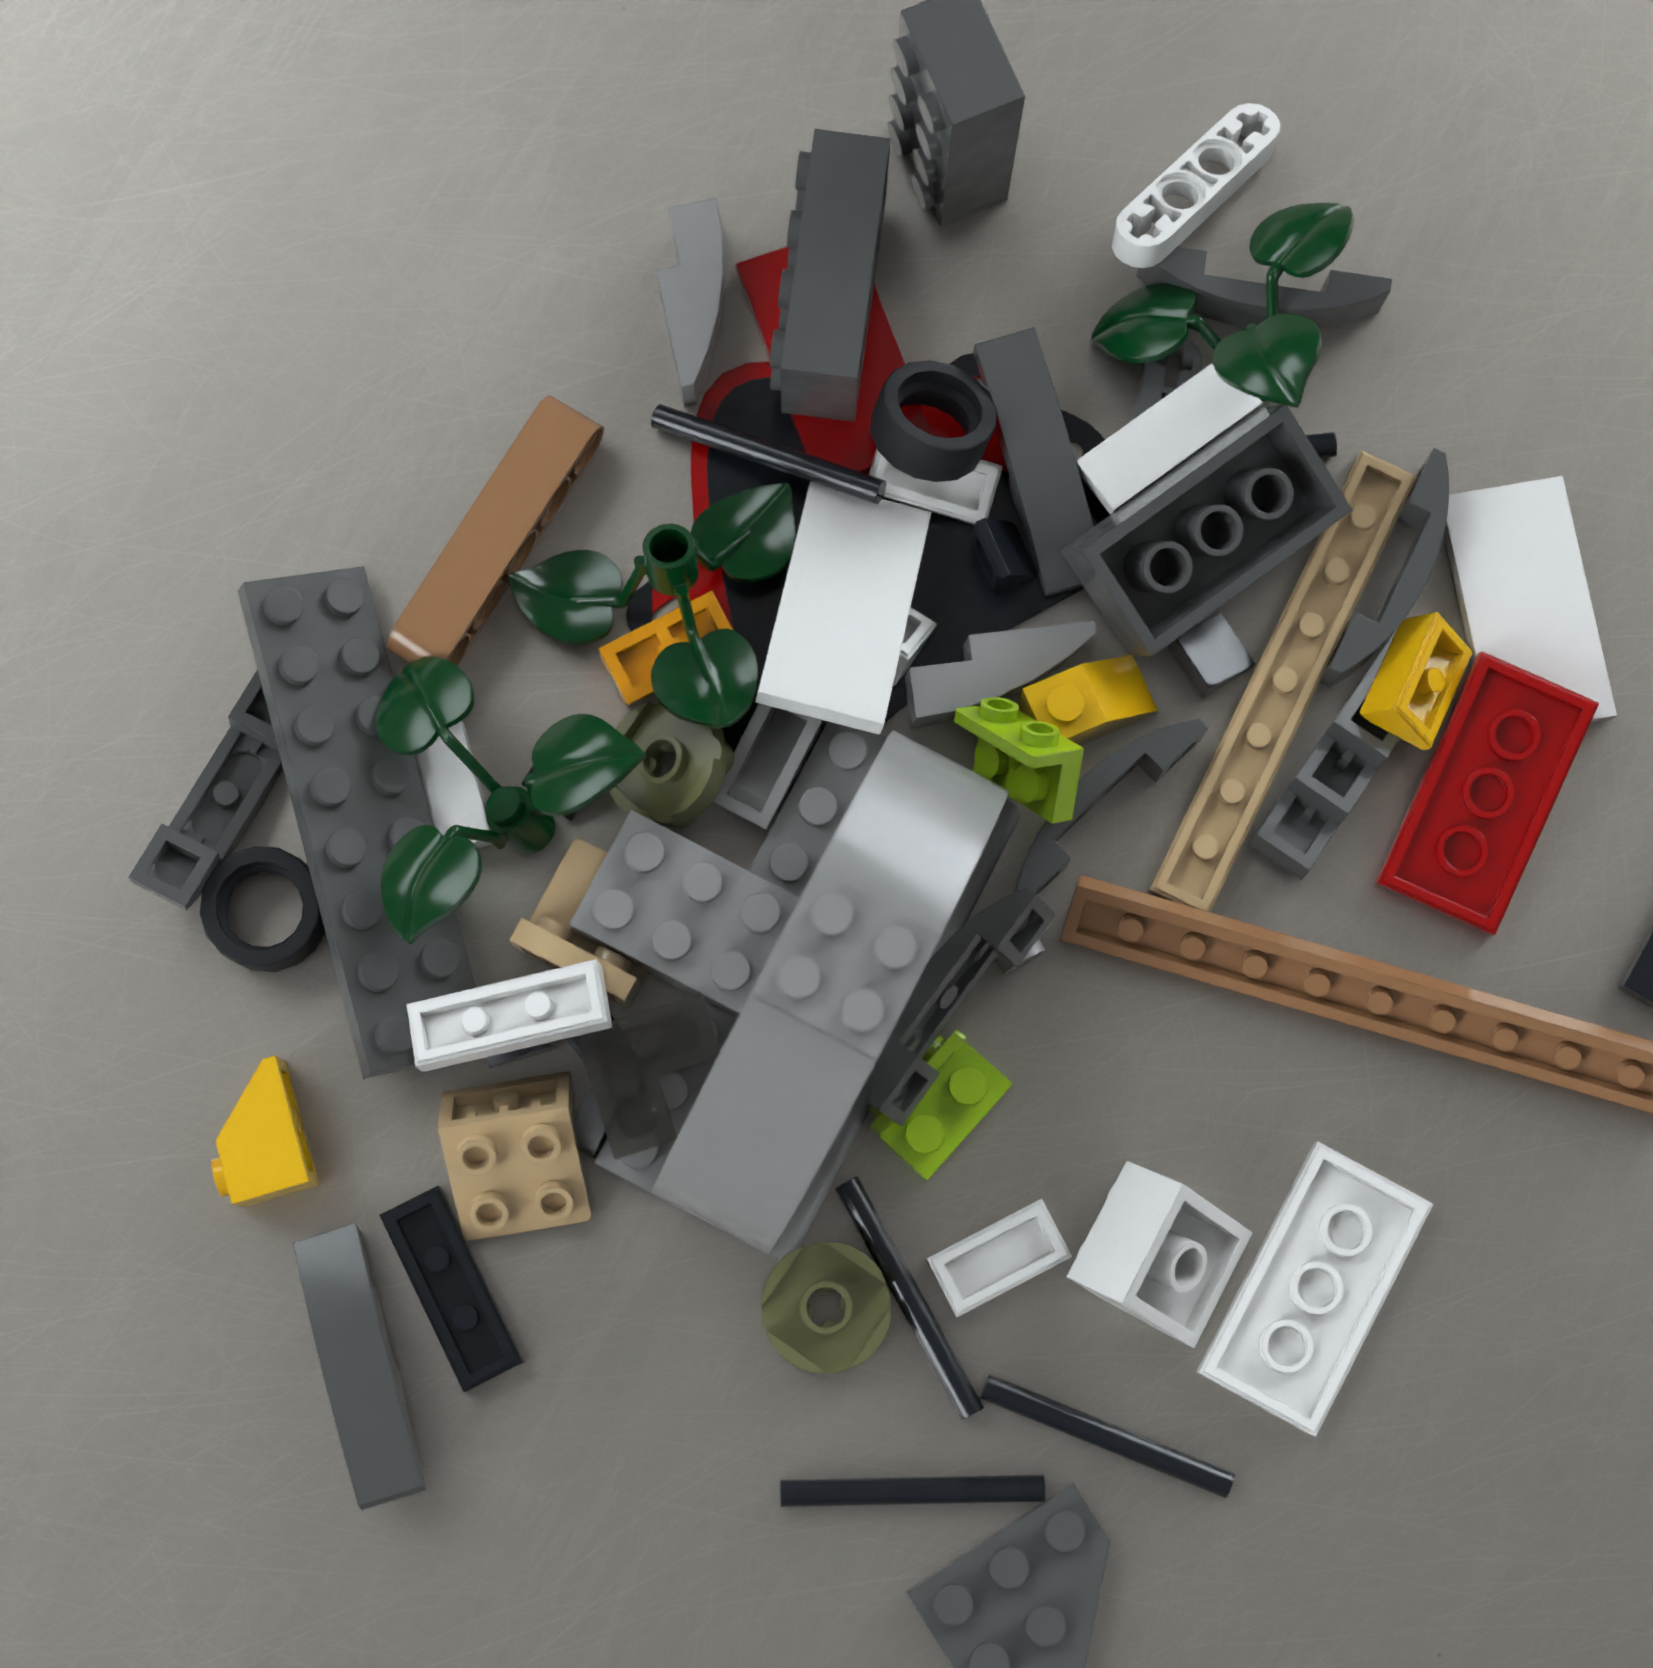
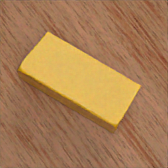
(1417, 680)

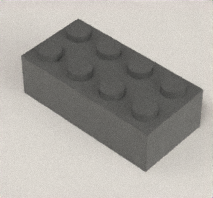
(954, 107)
(830, 274)
(1207, 530)

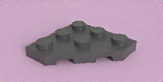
(1021, 1592)

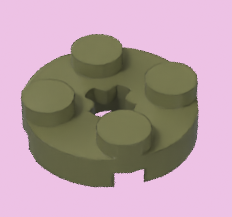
(693, 781)
(863, 1301)

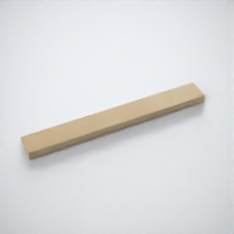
(1282, 686)

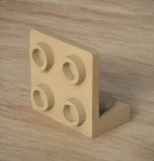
(549, 935)
(513, 1156)

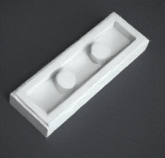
(1163, 438)
(509, 1015)

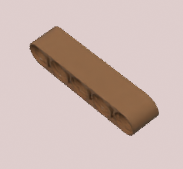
(497, 534)

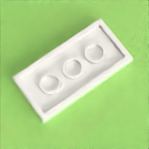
(1527, 585)
(844, 609)
(1314, 1288)

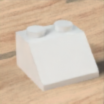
(1160, 1253)

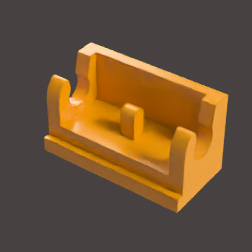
(633, 654)

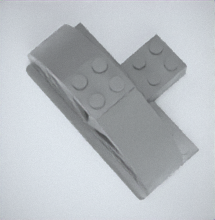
(795, 967)

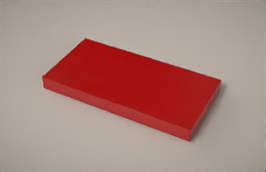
(825, 438)
(1486, 793)

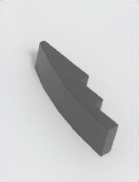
(1036, 453)
(1326, 784)
(359, 1367)

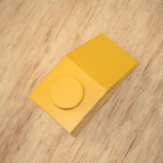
(1090, 699)
(264, 1141)

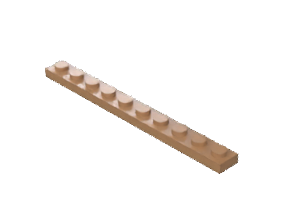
(1361, 992)

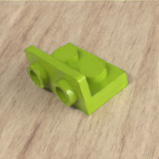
(1024, 757)
(948, 1110)

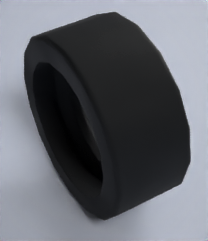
(939, 387)
(215, 908)

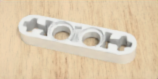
(1190, 180)

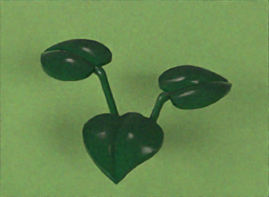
(1259, 360)
(696, 680)
(435, 872)

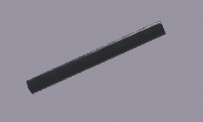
(768, 454)
(909, 1298)
(1107, 1436)
(912, 1490)

